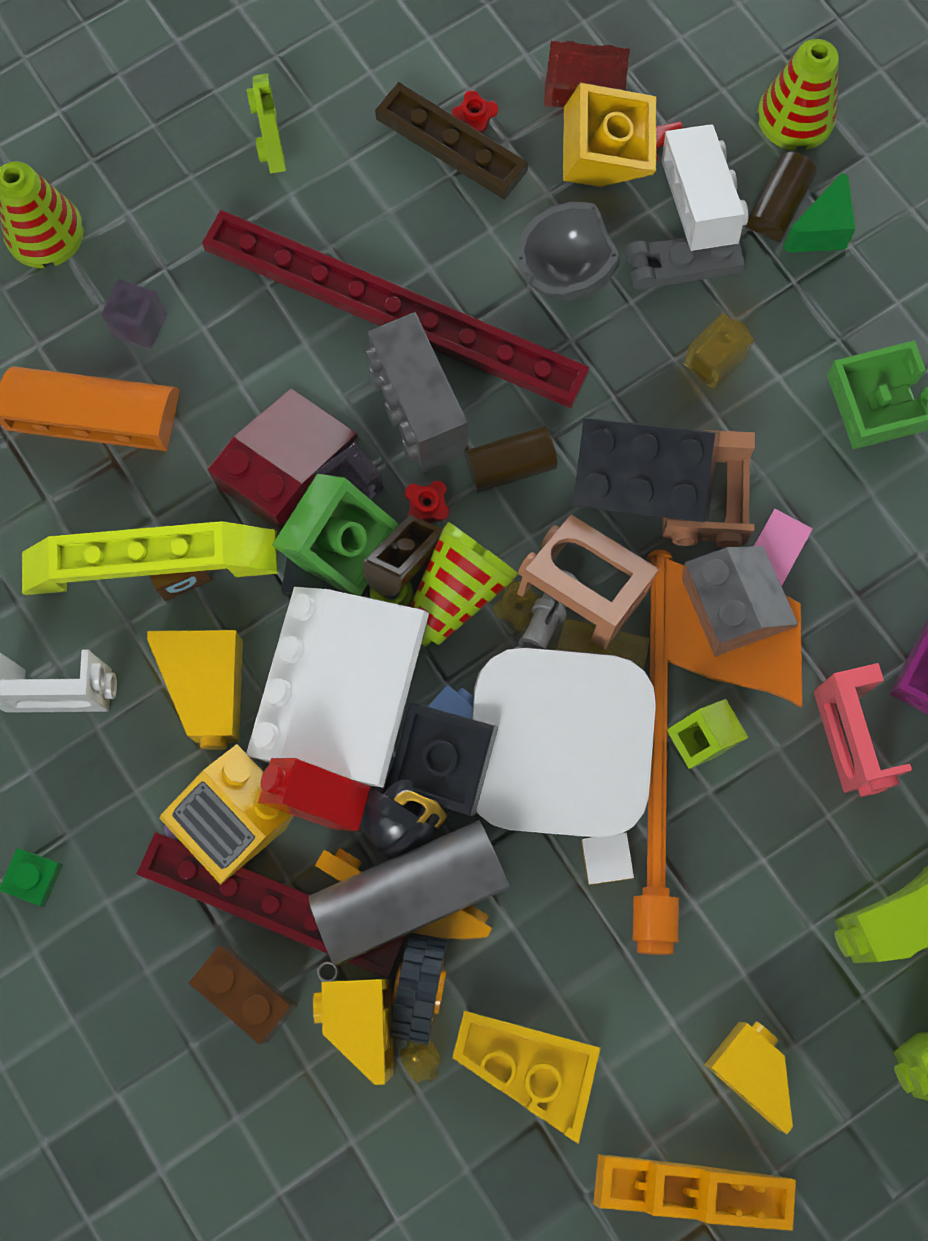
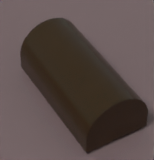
(782, 196)
(511, 459)
(401, 556)

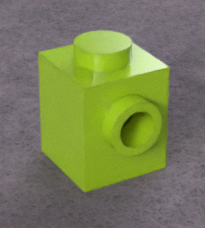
(707, 733)

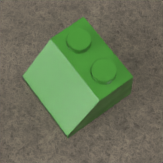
(334, 532)

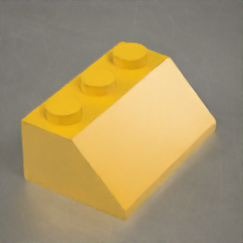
(358, 1023)

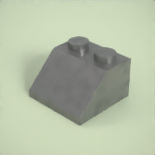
(737, 597)

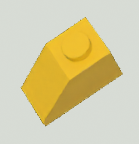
(755, 1072)

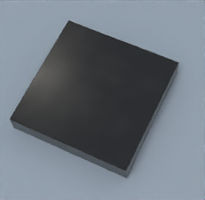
(444, 756)

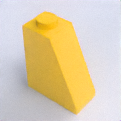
(203, 681)

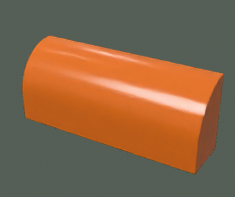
(87, 408)

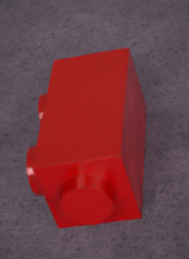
(313, 793)

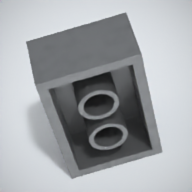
(416, 393)

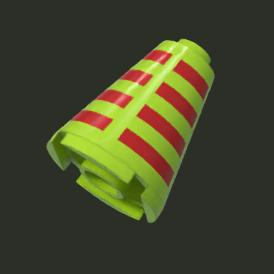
(803, 98)
(36, 218)
(458, 583)

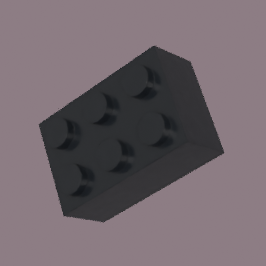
(646, 469)

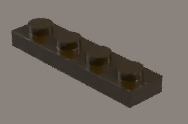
(451, 140)

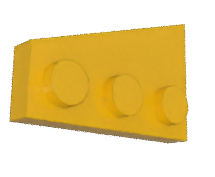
(532, 1067)

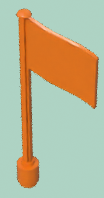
(678, 638)

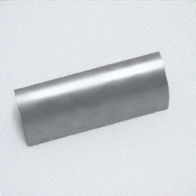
(407, 893)

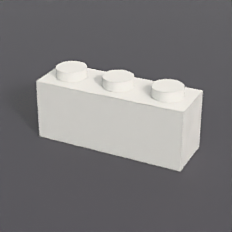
(703, 187)

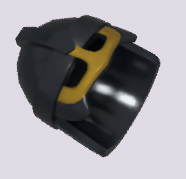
(399, 817)

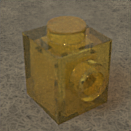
(719, 350)

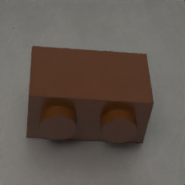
(242, 994)

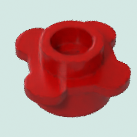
(472, 101)
(435, 493)

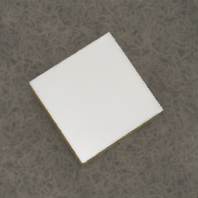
(607, 859)

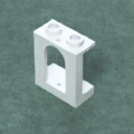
(85, 694)

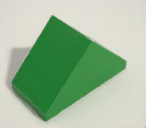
(826, 223)

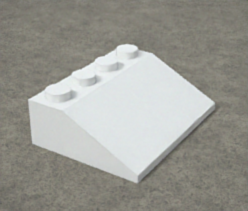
(338, 683)

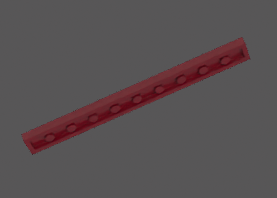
(383, 302)

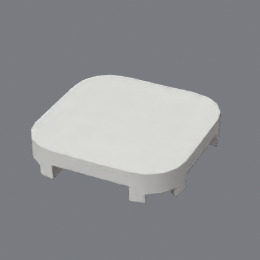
(567, 742)

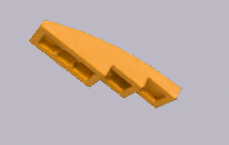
(695, 1192)

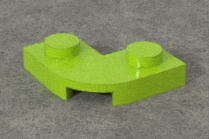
(269, 145)

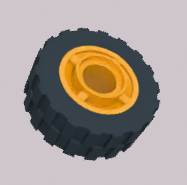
(418, 988)

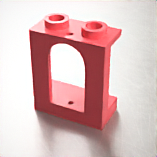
(845, 690)

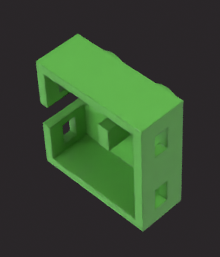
(877, 394)

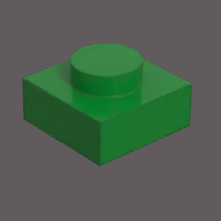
(30, 877)

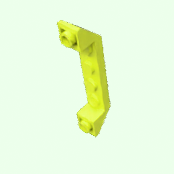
(146, 552)

